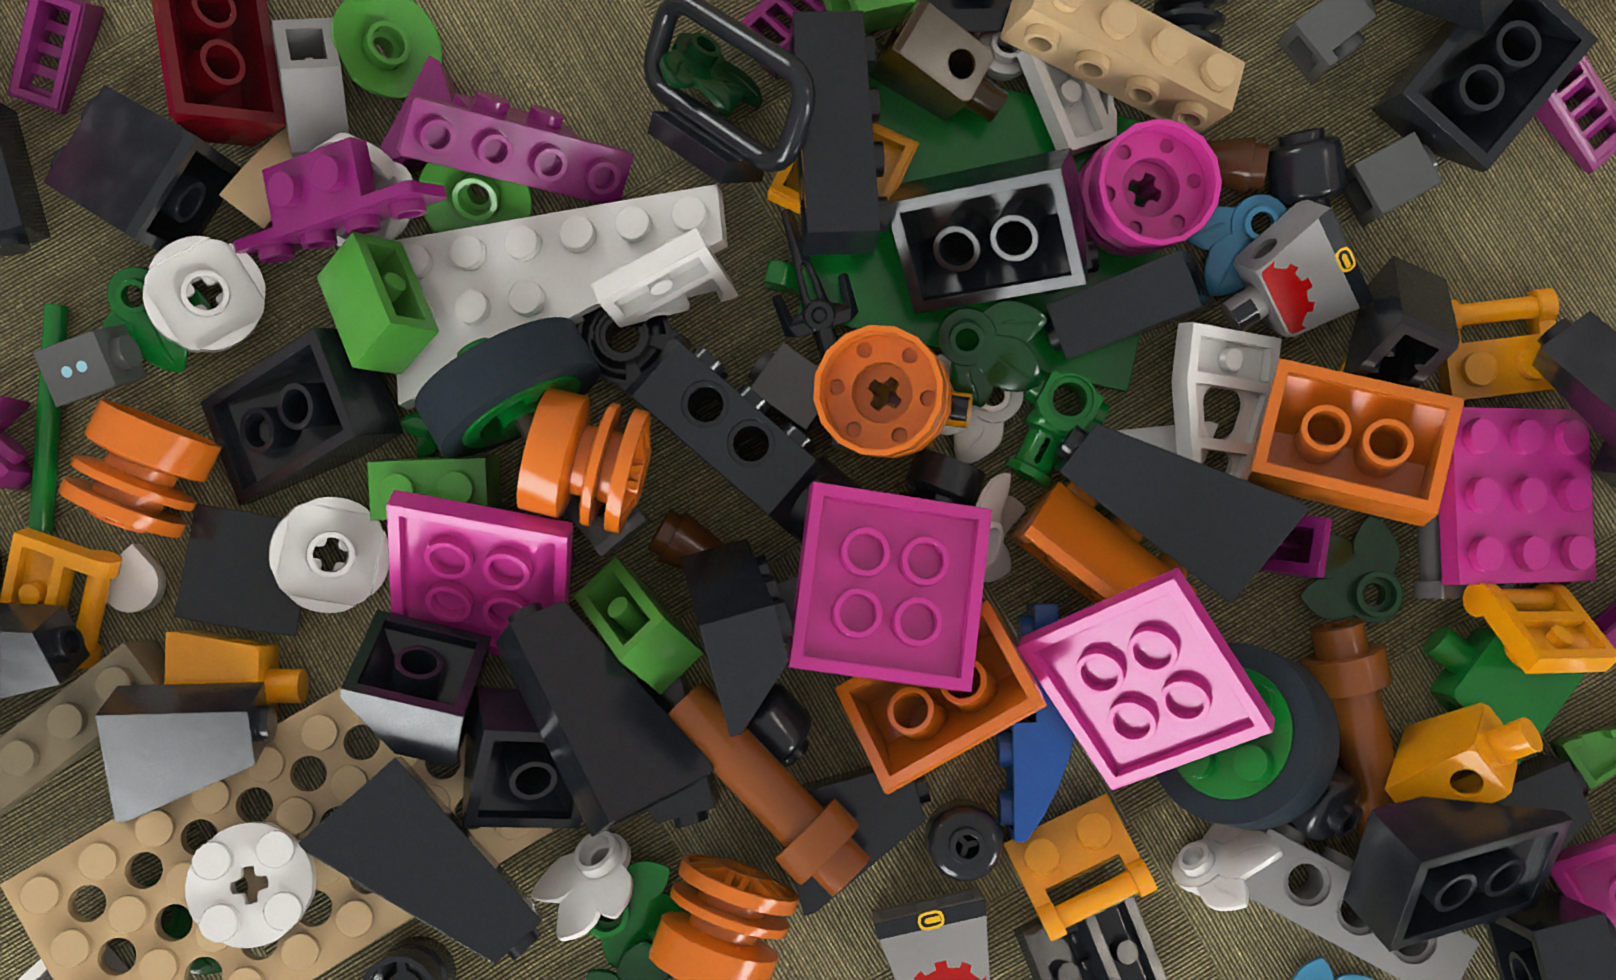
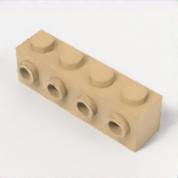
(1129, 56)

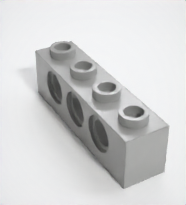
(1318, 909)

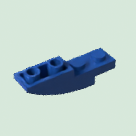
(1032, 749)

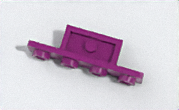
(513, 146)
(328, 196)

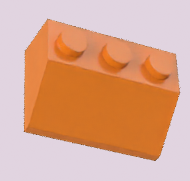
(1356, 442)
(1085, 547)
(922, 727)

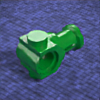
(1051, 426)

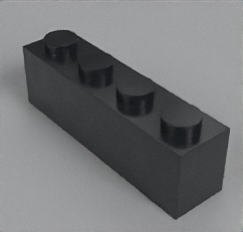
(839, 154)

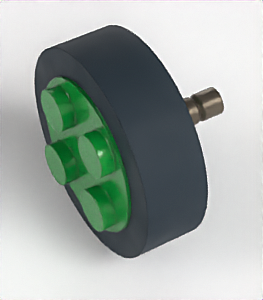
(498, 381)
(1272, 775)

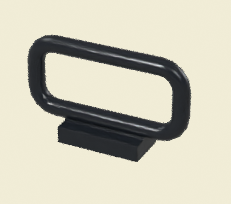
(702, 134)

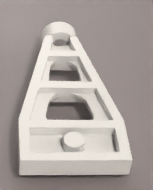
(1227, 361)

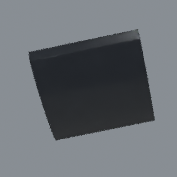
(230, 574)
(1100, 947)

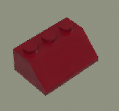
(220, 69)

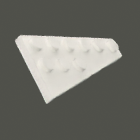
(540, 267)

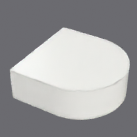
(139, 583)

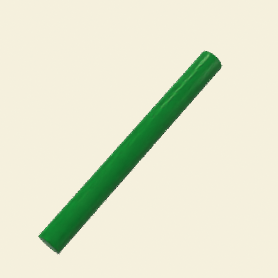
(47, 430)

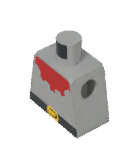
(1297, 274)
(936, 937)

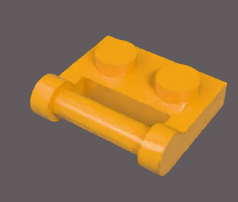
(1502, 364)
(43, 572)
(1542, 628)
(1071, 848)

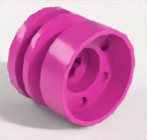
(1173, 175)

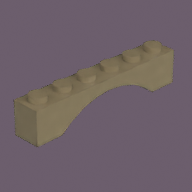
(66, 723)

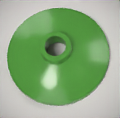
(399, 29)
(465, 208)

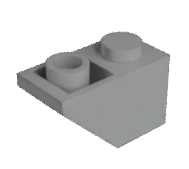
(309, 82)

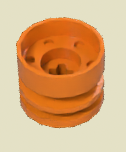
(848, 397)
(583, 460)
(139, 470)
(727, 915)

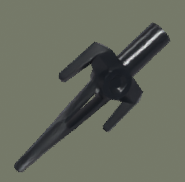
(817, 315)

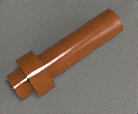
(1353, 677)
(813, 837)

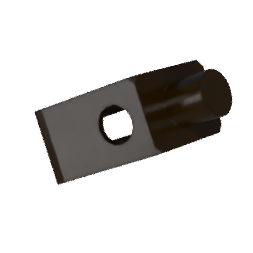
(938, 65)

